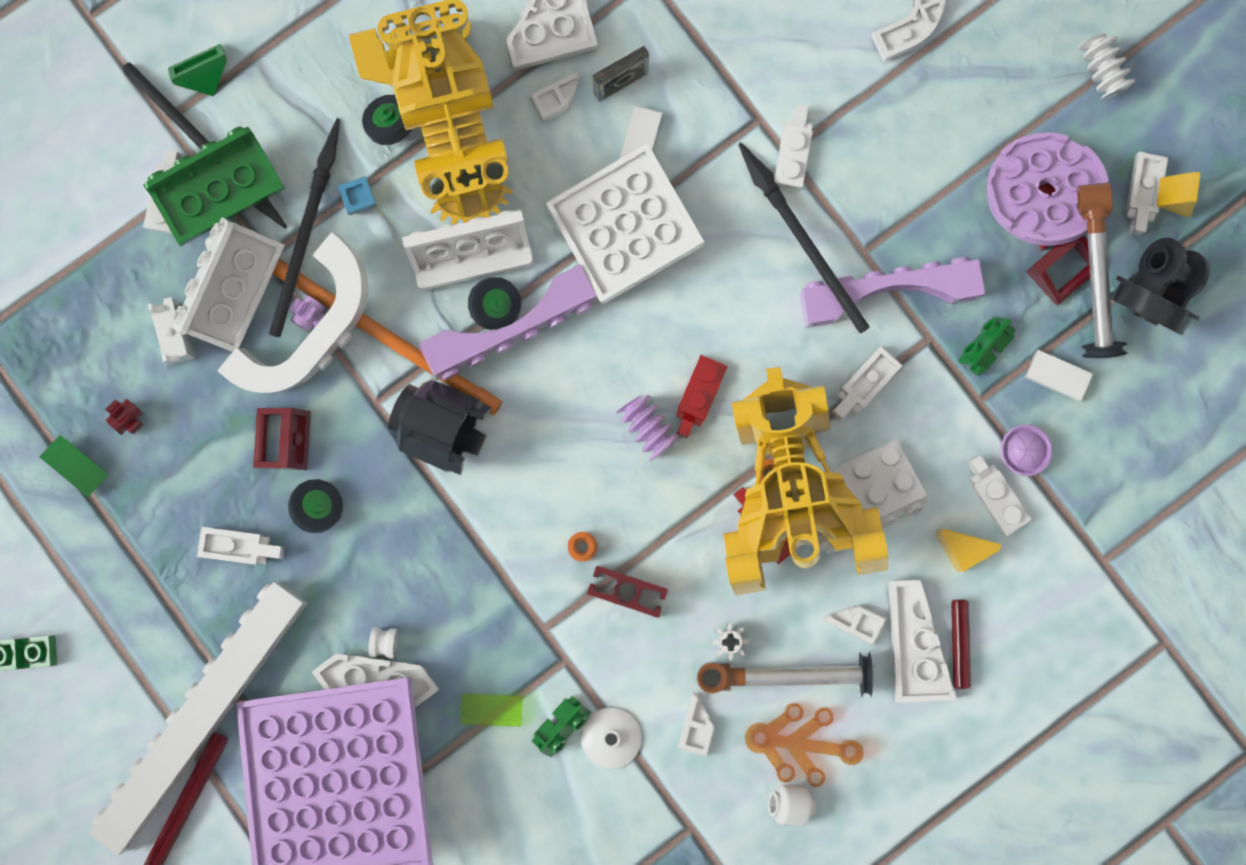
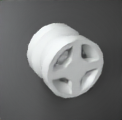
(383, 642)

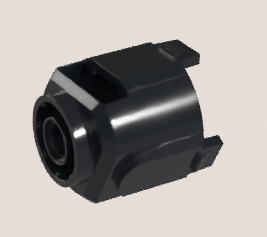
(438, 424)

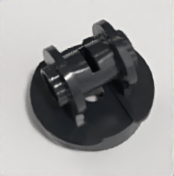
(1165, 284)

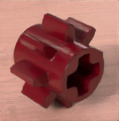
(124, 416)

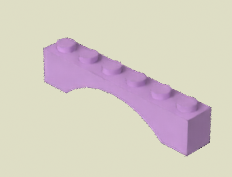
(950, 283)
(453, 350)

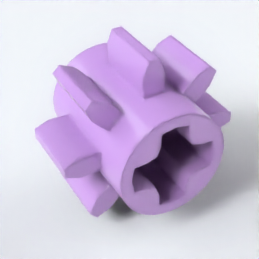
(306, 313)

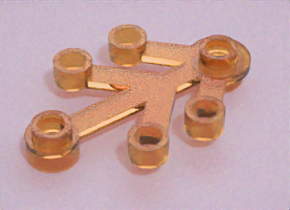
(797, 743)

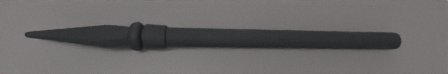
(160, 100)
(764, 179)
(318, 186)

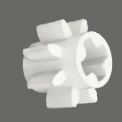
(736, 647)

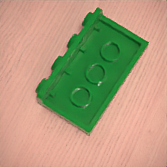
(213, 184)

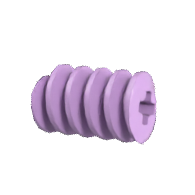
(648, 426)

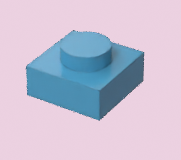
(357, 195)

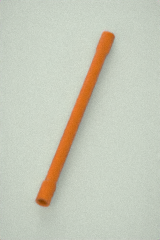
(388, 338)

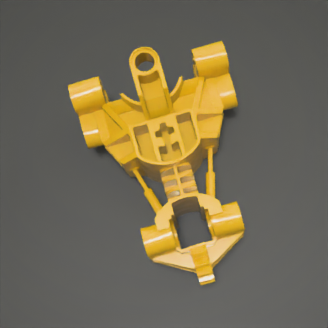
(439, 102)
(795, 495)

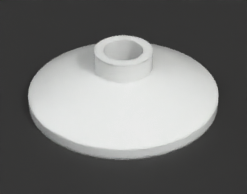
(611, 721)

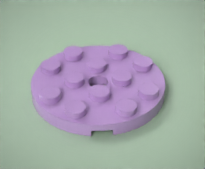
(1015, 184)

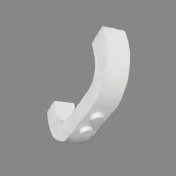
(332, 331)

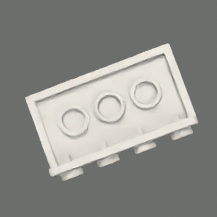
(468, 250)
(227, 285)
(882, 481)

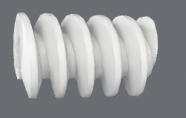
(1106, 65)

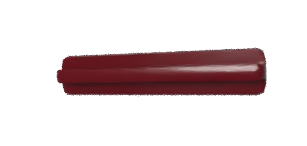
(961, 644)

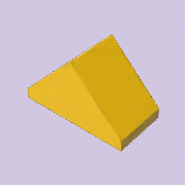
(1179, 193)
(965, 550)

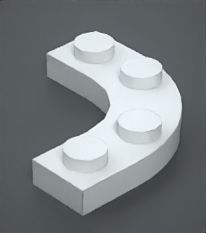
(909, 31)

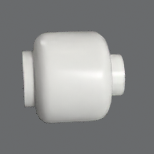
(791, 805)

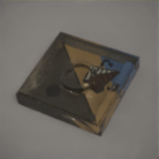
(621, 74)

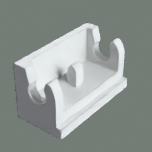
(173, 345)

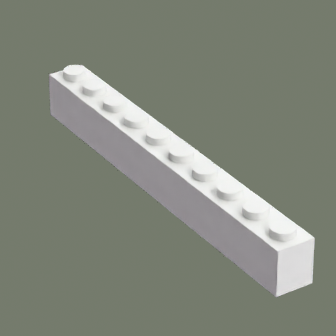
(197, 718)

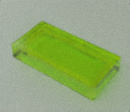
(491, 709)

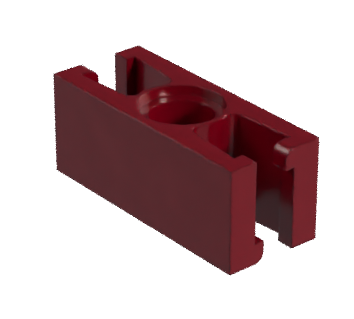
(639, 585)

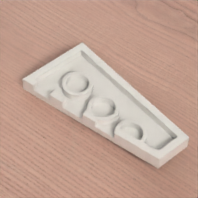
(916, 649)

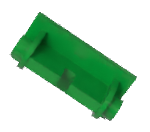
(995, 334)
(551, 737)

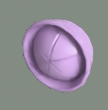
(1026, 450)

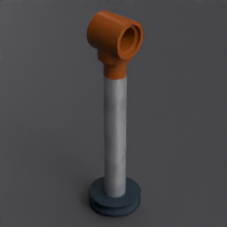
(1094, 205)
(790, 676)

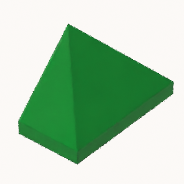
(200, 71)

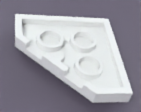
(551, 32)
(351, 670)

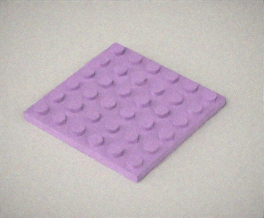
(335, 777)

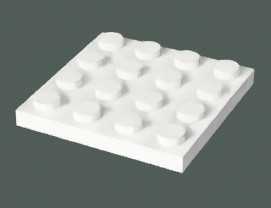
(625, 223)

